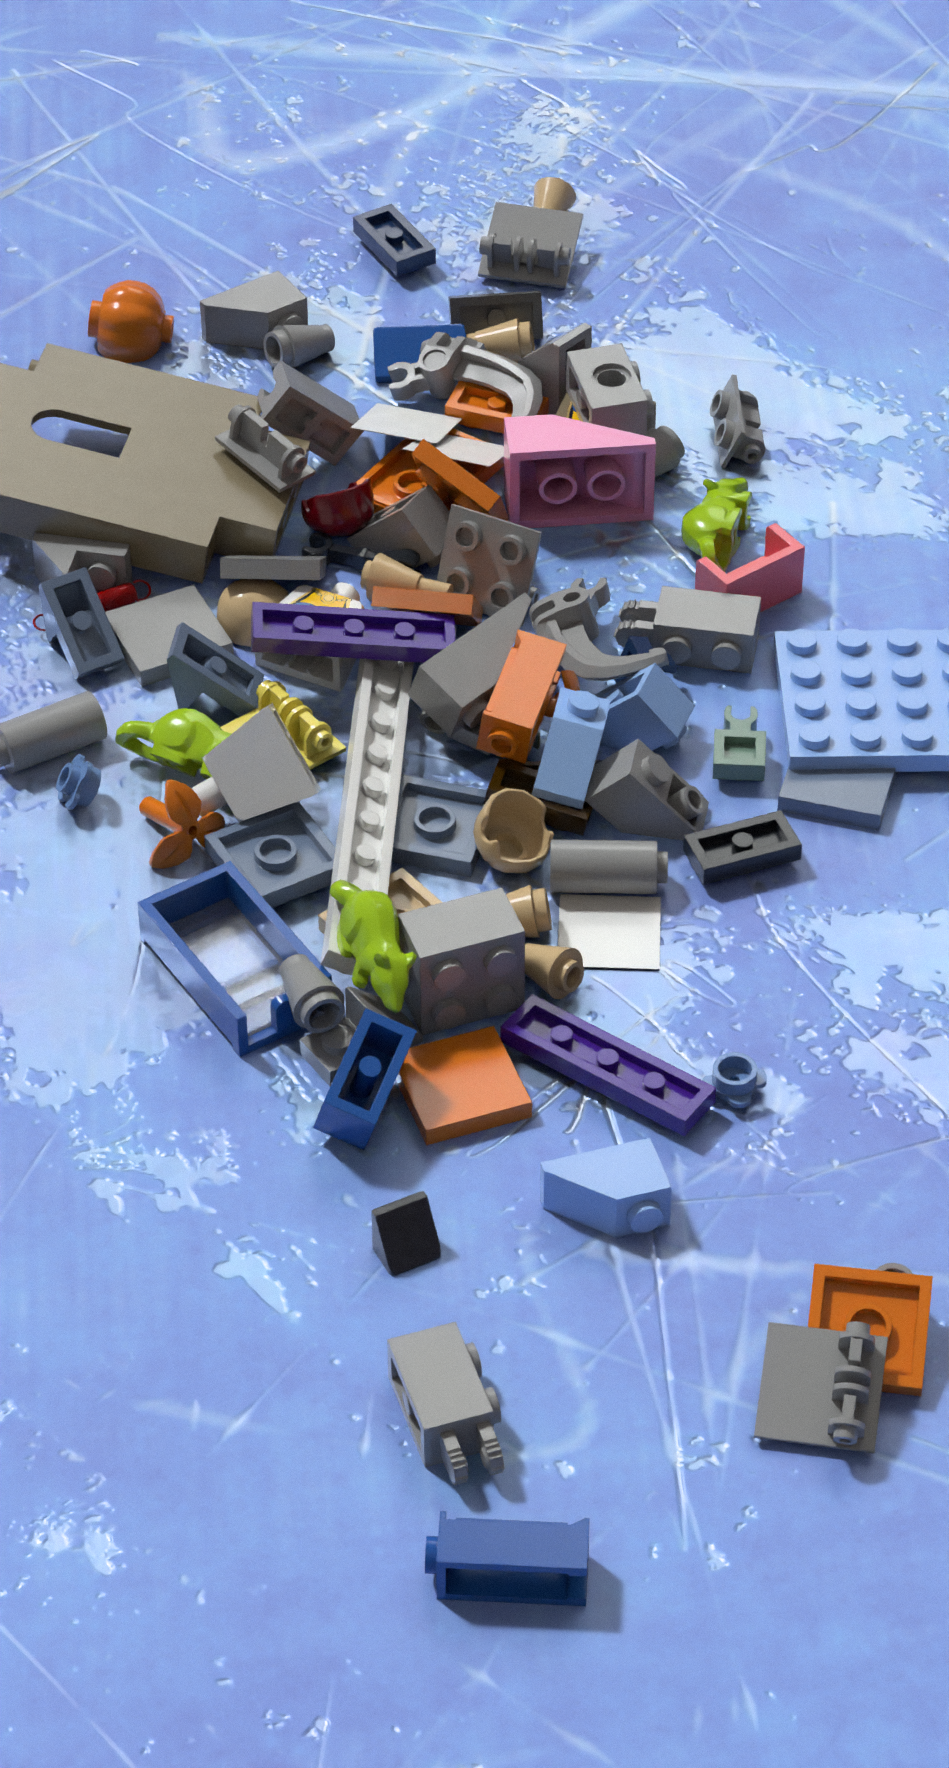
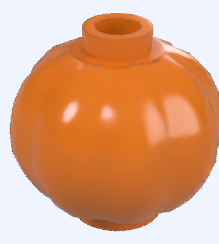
(130, 322)

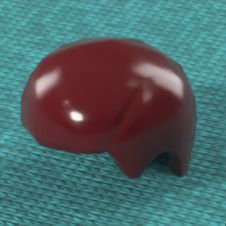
(341, 511)

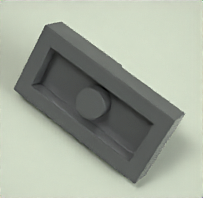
(488, 310)

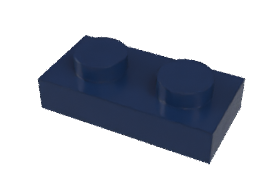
(394, 240)

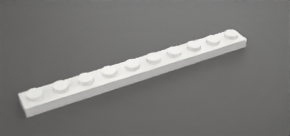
(369, 790)

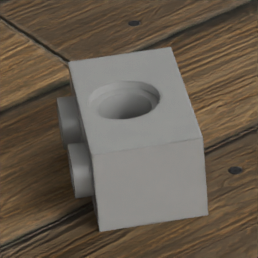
(608, 389)

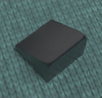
(405, 1234)

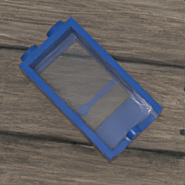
(226, 953)

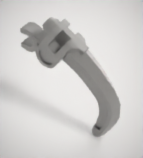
(451, 360)
(571, 619)

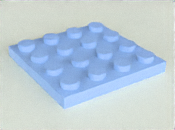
(864, 698)

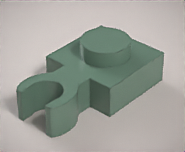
(739, 748)

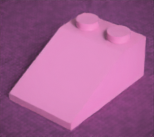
(575, 473)

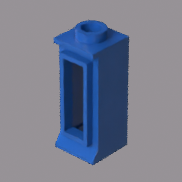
(510, 1561)

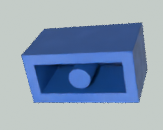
(364, 1079)

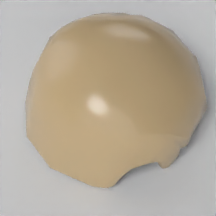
(236, 606)
(512, 831)

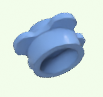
(78, 783)
(736, 1078)

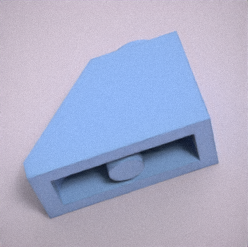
(645, 709)
(571, 747)
(609, 1188)

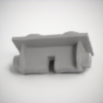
(737, 424)
(265, 453)

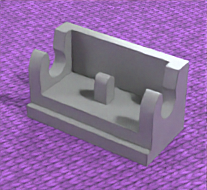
(309, 412)

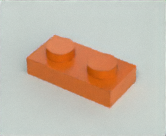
(483, 407)

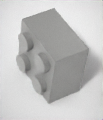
(465, 960)

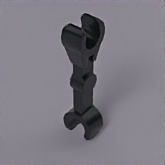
(322, 545)

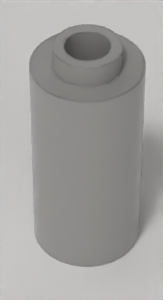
(51, 732)
(606, 866)

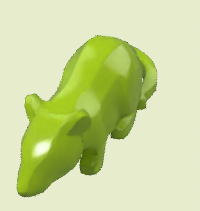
(713, 524)
(178, 740)
(371, 934)

